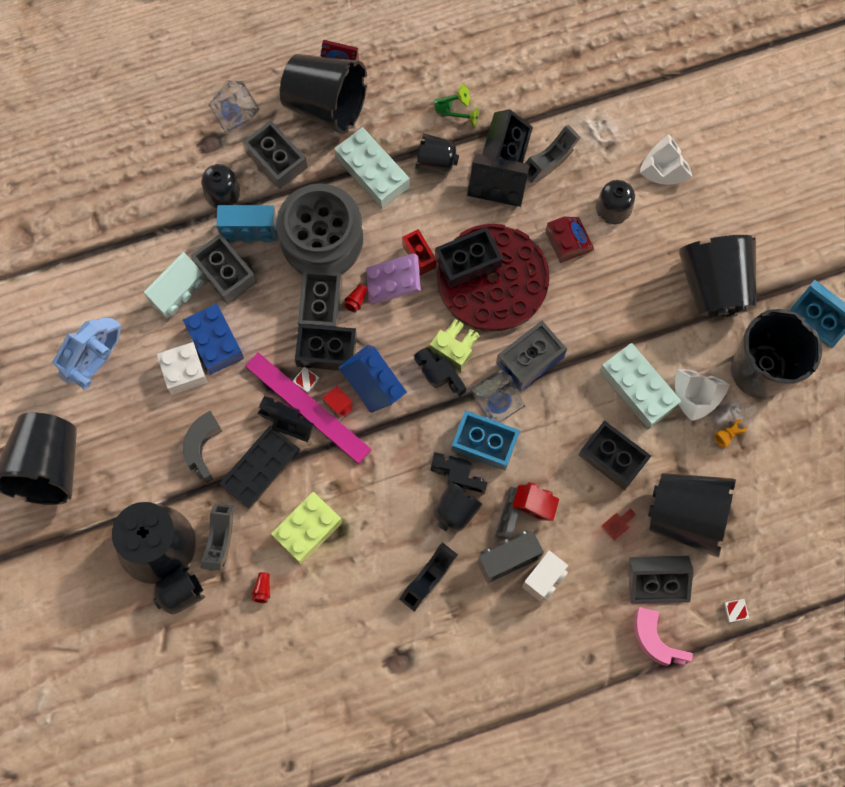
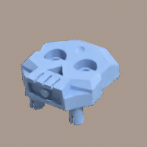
(86, 351)

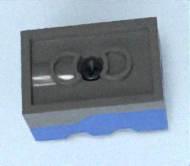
(531, 355)

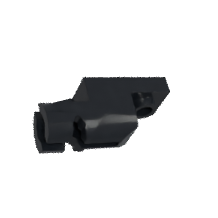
(439, 371)
(285, 419)
(458, 472)

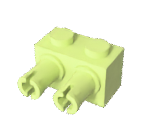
(447, 346)

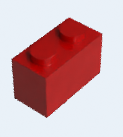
(415, 243)
(536, 502)

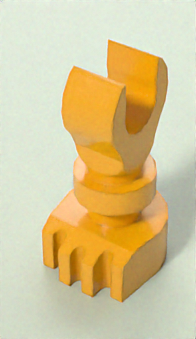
(724, 437)

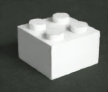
(182, 368)
(544, 576)

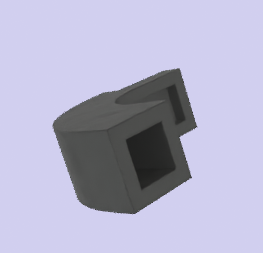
(553, 155)
(194, 441)
(219, 537)

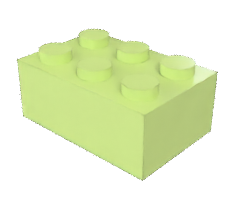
(306, 528)

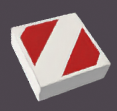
(306, 380)
(736, 610)

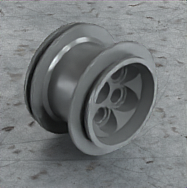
(309, 204)

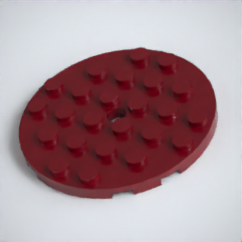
(513, 296)

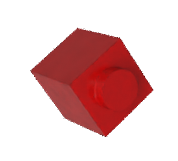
(338, 402)

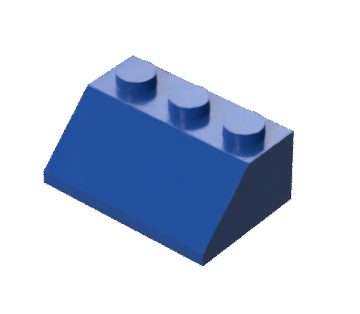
(372, 379)

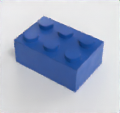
(213, 339)

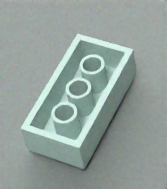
(372, 167)
(640, 386)

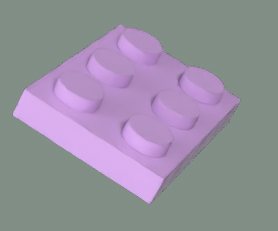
(393, 279)

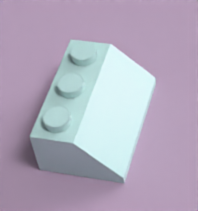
(175, 286)

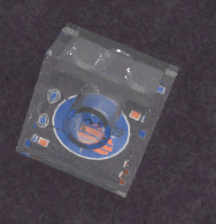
(233, 105)
(498, 396)

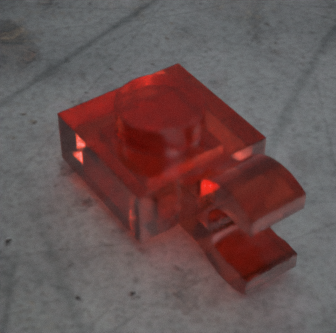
(617, 525)

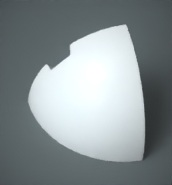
(666, 164)
(698, 393)

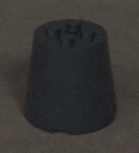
(324, 90)
(721, 275)
(775, 353)
(39, 459)
(692, 510)
(164, 549)

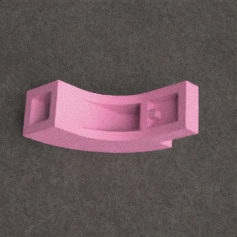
(649, 641)

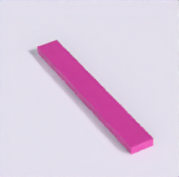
(308, 408)

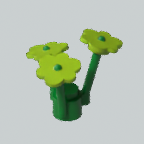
(443, 105)

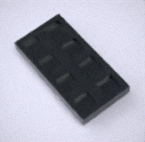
(259, 467)

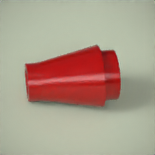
(355, 299)
(261, 589)

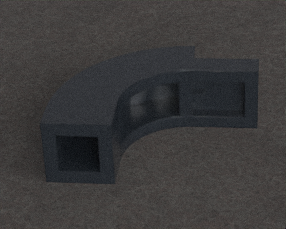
(429, 577)

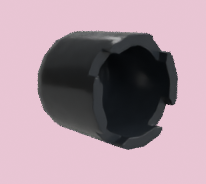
(436, 155)
(220, 185)
(615, 201)
(455, 509)
(178, 591)

